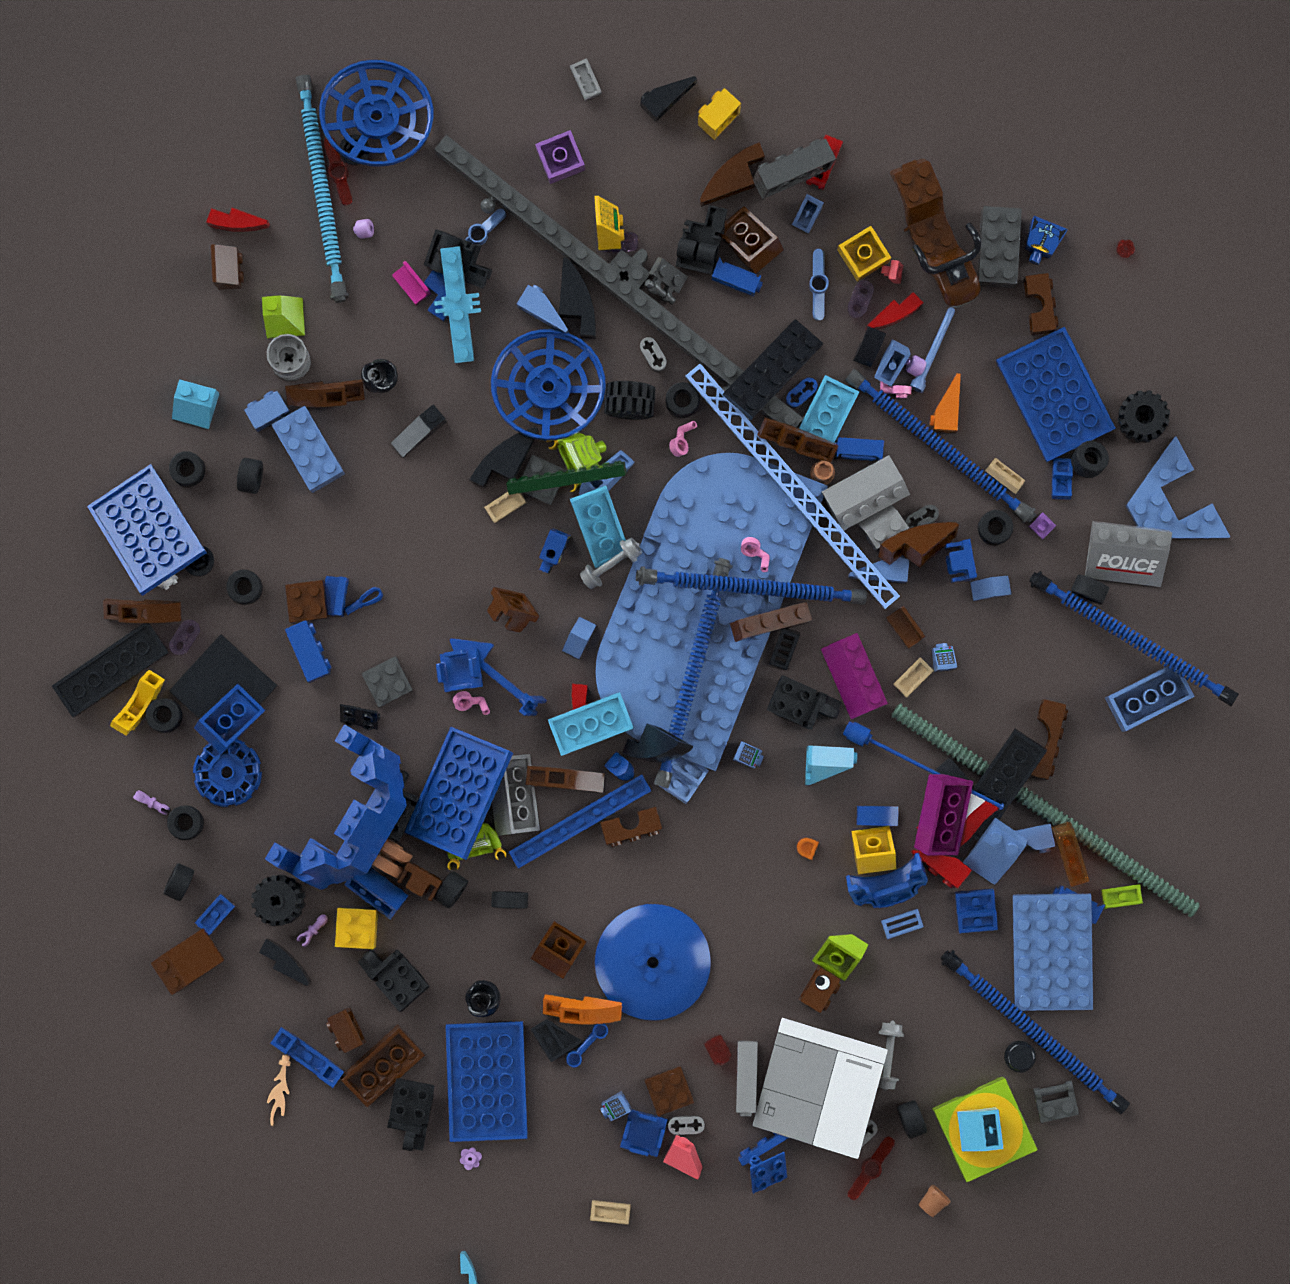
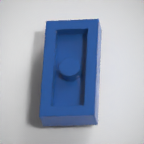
(215, 914)

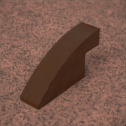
(733, 176)
(918, 543)

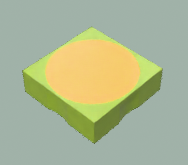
(1015, 1133)

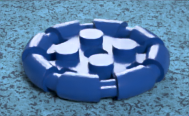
(230, 784)

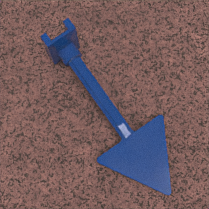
(529, 702)

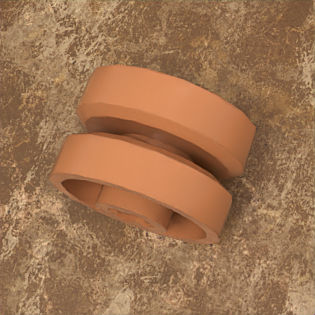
(389, 855)

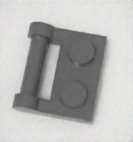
(1056, 1108)

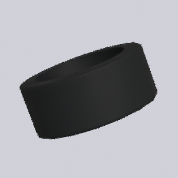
(509, 899)

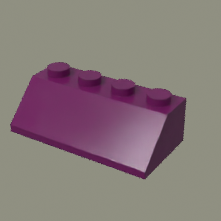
(854, 676)
(943, 815)

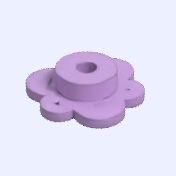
(476, 1157)

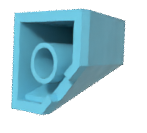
(827, 761)

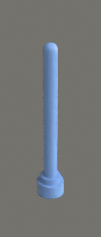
(918, 384)

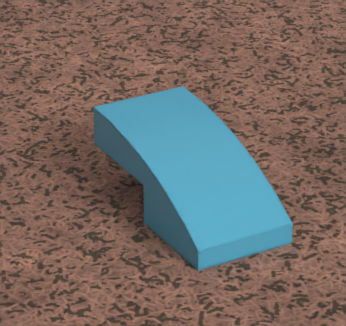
(467, 1267)

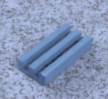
(917, 918)

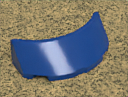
(888, 888)

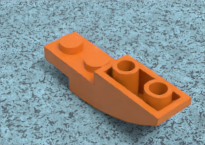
(588, 1011)

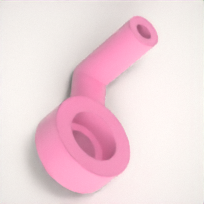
(898, 390)
(679, 445)
(751, 548)
(464, 701)

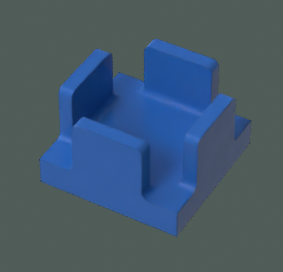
(961, 561)
(459, 670)
(643, 1133)

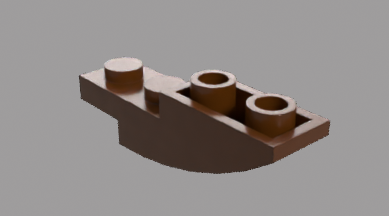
(324, 395)
(142, 611)
(565, 779)

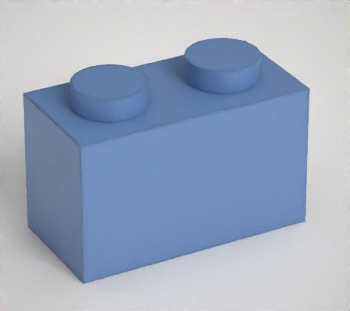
(267, 410)

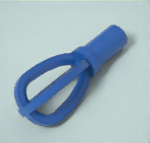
(359, 604)

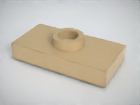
(1005, 475)
(504, 506)
(913, 677)
(610, 1212)

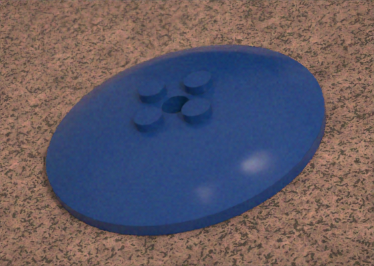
(657, 933)

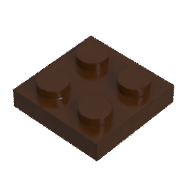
(306, 601)
(669, 1091)

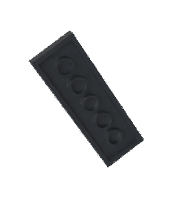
(773, 369)
(110, 669)
(1008, 773)

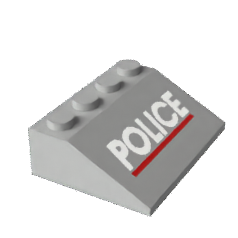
(1127, 553)

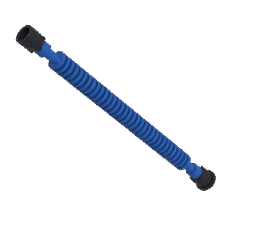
(1045, 584)
(955, 964)

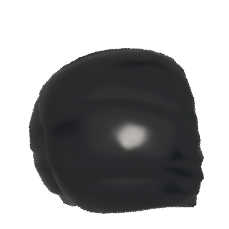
(384, 376)
(486, 995)

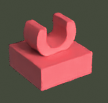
(894, 271)

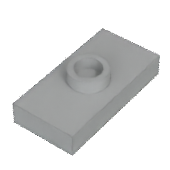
(585, 79)

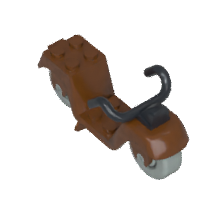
(933, 236)

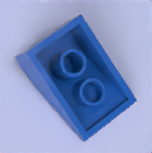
(229, 719)

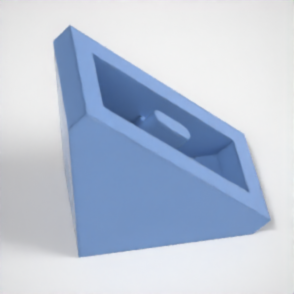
(808, 213)
(990, 588)
(579, 637)

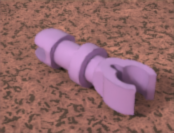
(151, 802)
(321, 921)

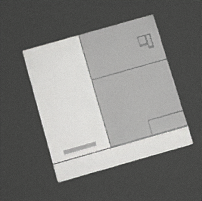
(820, 1088)

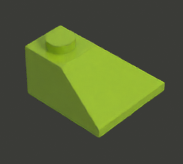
(283, 316)
(840, 954)

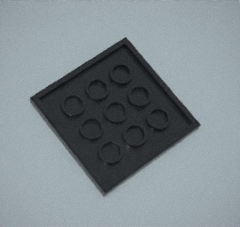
(216, 674)

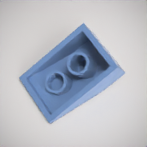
(995, 851)

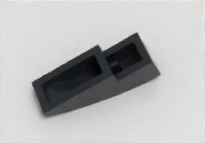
(285, 961)

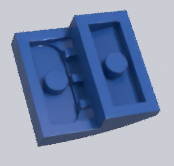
(976, 910)

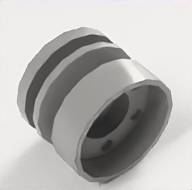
(284, 347)

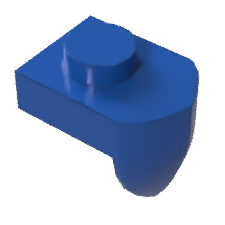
(620, 767)

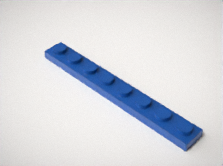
(580, 821)

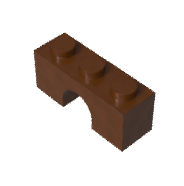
(1040, 287)
(615, 832)

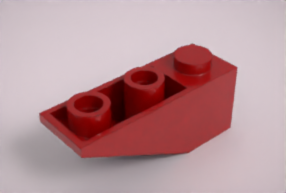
(947, 867)

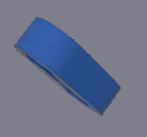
(804, 395)

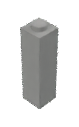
(746, 1077)

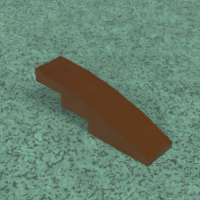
(798, 440)

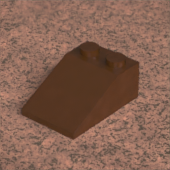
(751, 240)
(187, 961)

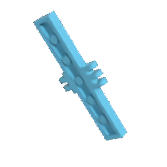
(457, 304)

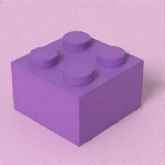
(560, 157)

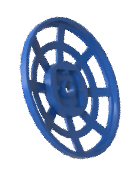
(378, 104)
(548, 374)

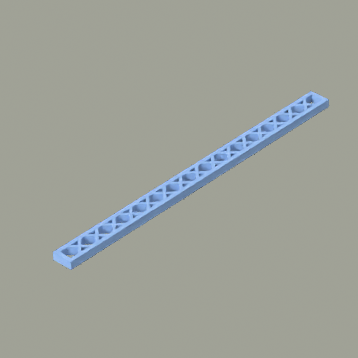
(721, 414)

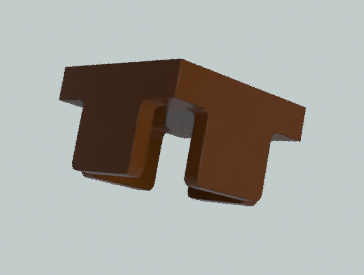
(513, 605)
(420, 880)

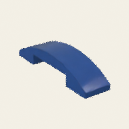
(307, 1056)

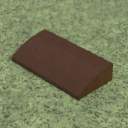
(382, 1065)

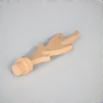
(277, 1091)

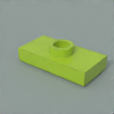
(1122, 896)

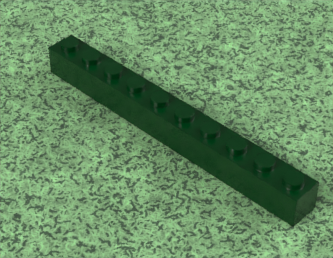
(568, 477)

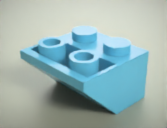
(980, 1129)

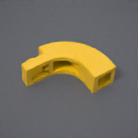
(136, 708)

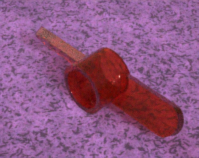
(341, 182)
(878, 1157)

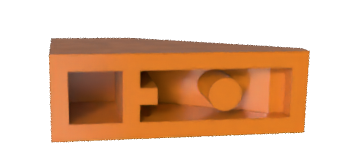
(946, 414)

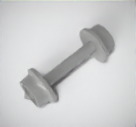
(591, 577)
(891, 1030)

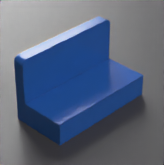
(336, 594)

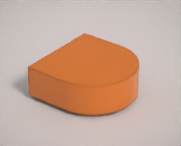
(806, 847)

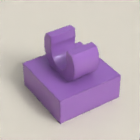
(1042, 526)

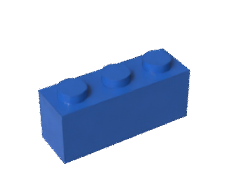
(308, 651)
(378, 892)

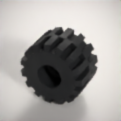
(629, 400)
(1142, 404)
(290, 897)

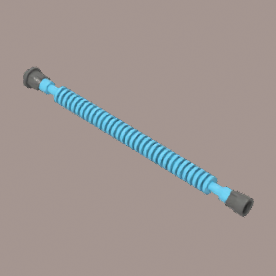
(321, 186)

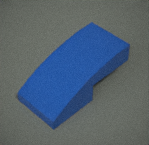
(1062, 478)
(877, 815)

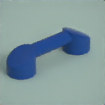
(574, 1056)

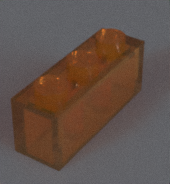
(1070, 854)

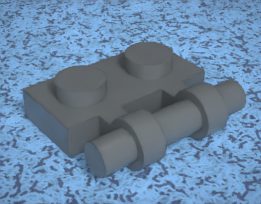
(668, 275)

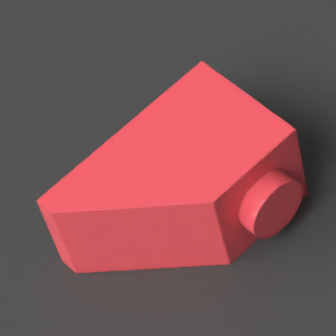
(684, 1157)

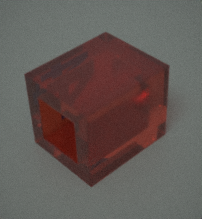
(718, 1050)

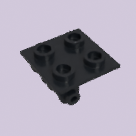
(361, 717)

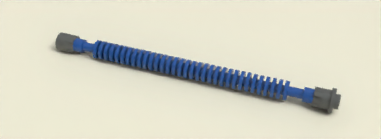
(1020, 509)
(721, 568)
(752, 586)

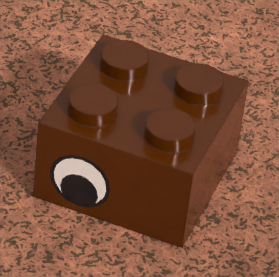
(820, 989)

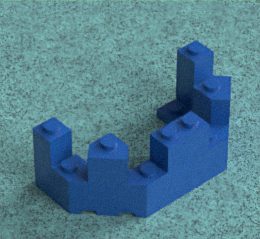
(362, 827)

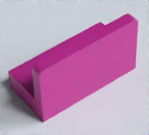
(411, 283)

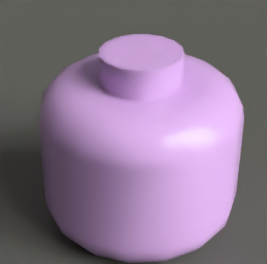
(364, 228)
(915, 365)

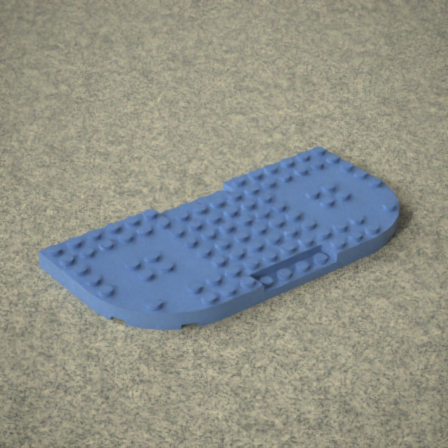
(653, 627)

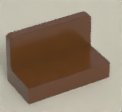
(905, 627)

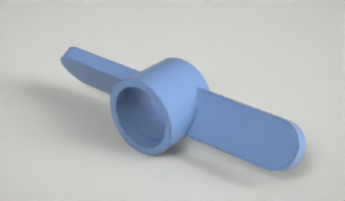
(487, 226)
(818, 295)

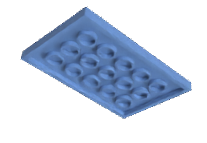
(1052, 952)

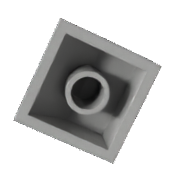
(882, 526)

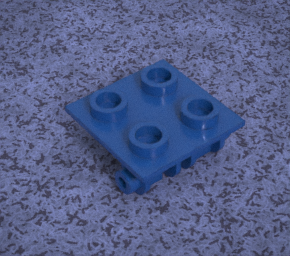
(767, 1172)

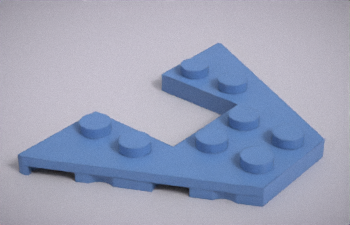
(1152, 510)

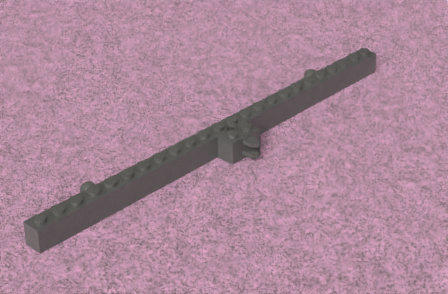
(605, 274)

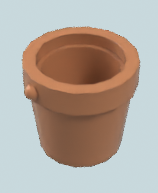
(822, 472)
(934, 1201)

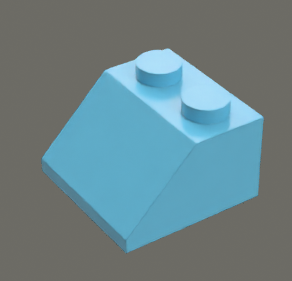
(194, 404)

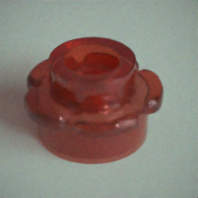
(1130, 248)

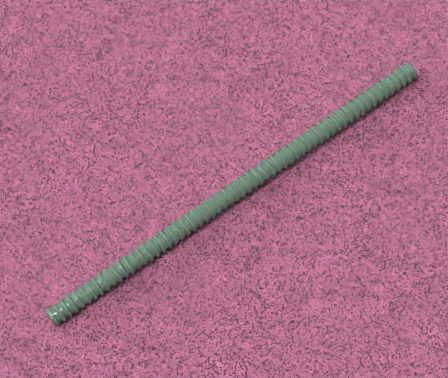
(1051, 814)

